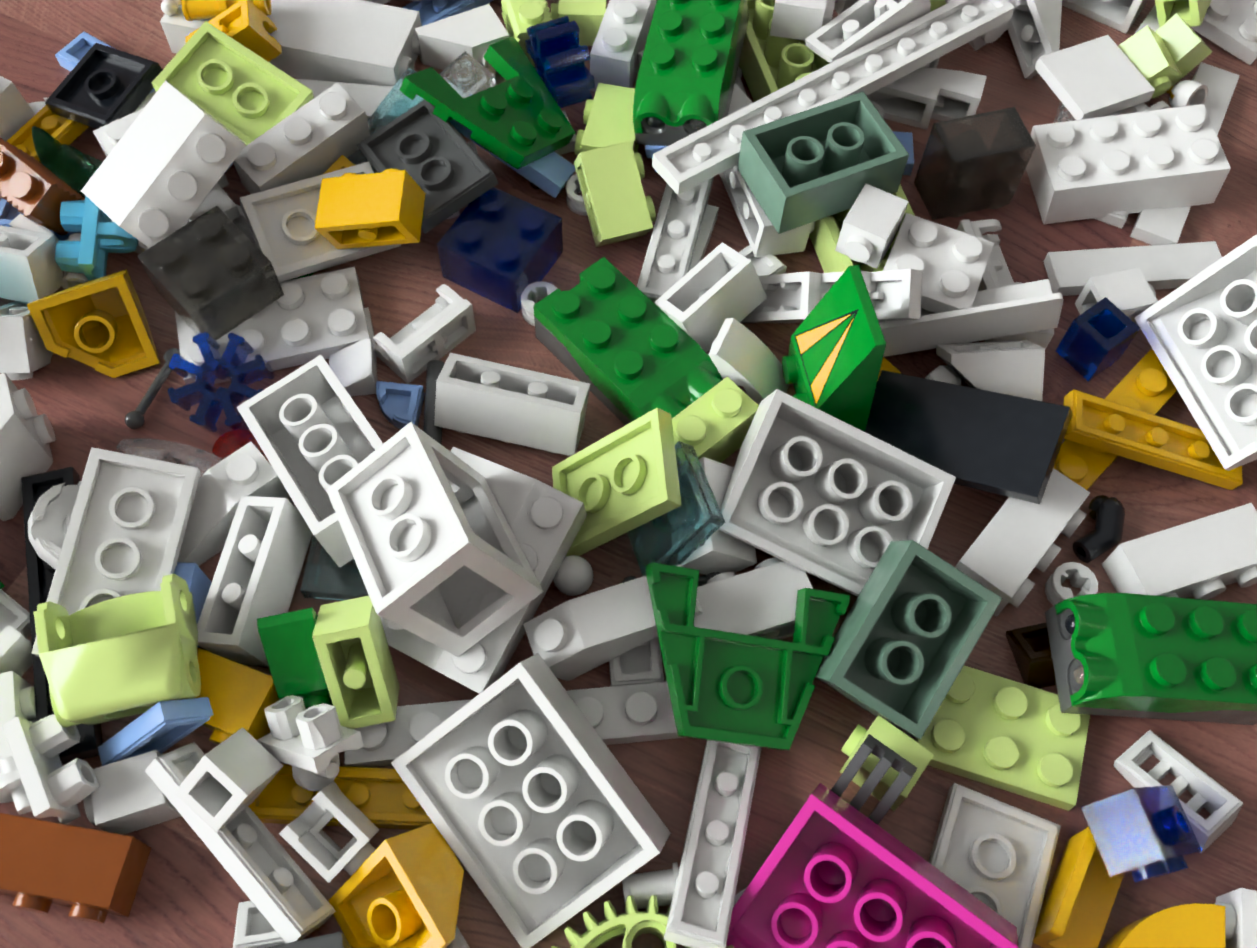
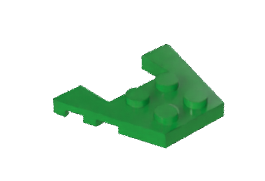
(510, 119)
(736, 683)

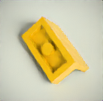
(1077, 897)

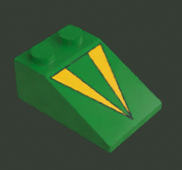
(838, 352)

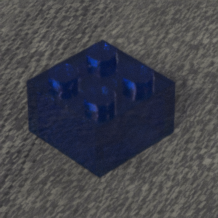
(500, 247)

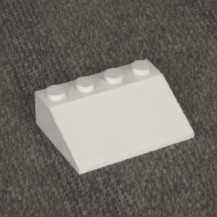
(1210, 350)
(828, 493)
(545, 528)
(532, 801)

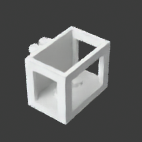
(414, 535)

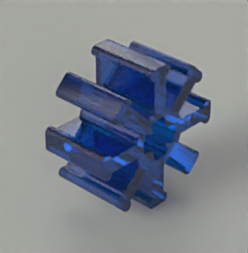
(561, 60)
(229, 366)

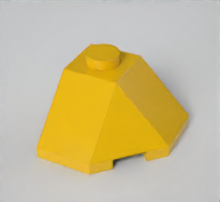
(97, 325)
(403, 894)

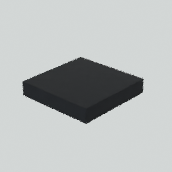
(104, 87)

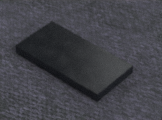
(972, 433)

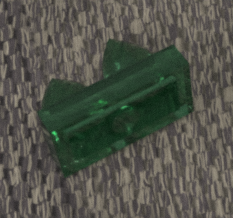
(64, 160)

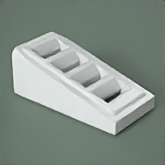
(1206, 791)

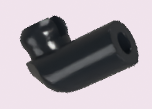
(1108, 528)

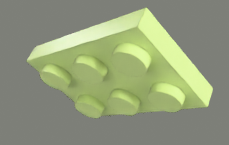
(233, 83)
(622, 480)
(1009, 738)

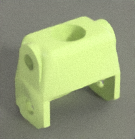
(120, 654)

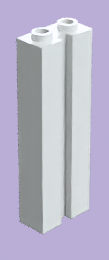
(331, 39)

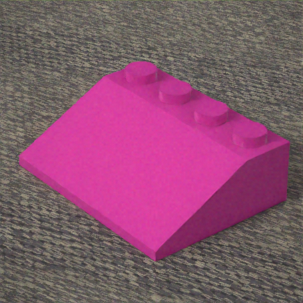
(856, 886)

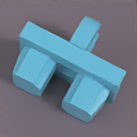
(97, 239)

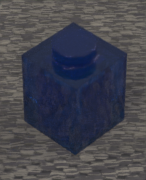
(1097, 339)

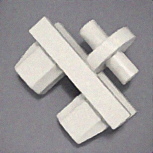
(308, 740)
(35, 772)

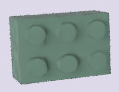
(820, 161)
(907, 636)

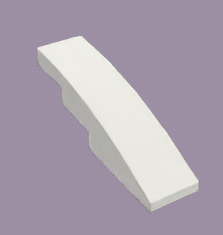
(794, 295)

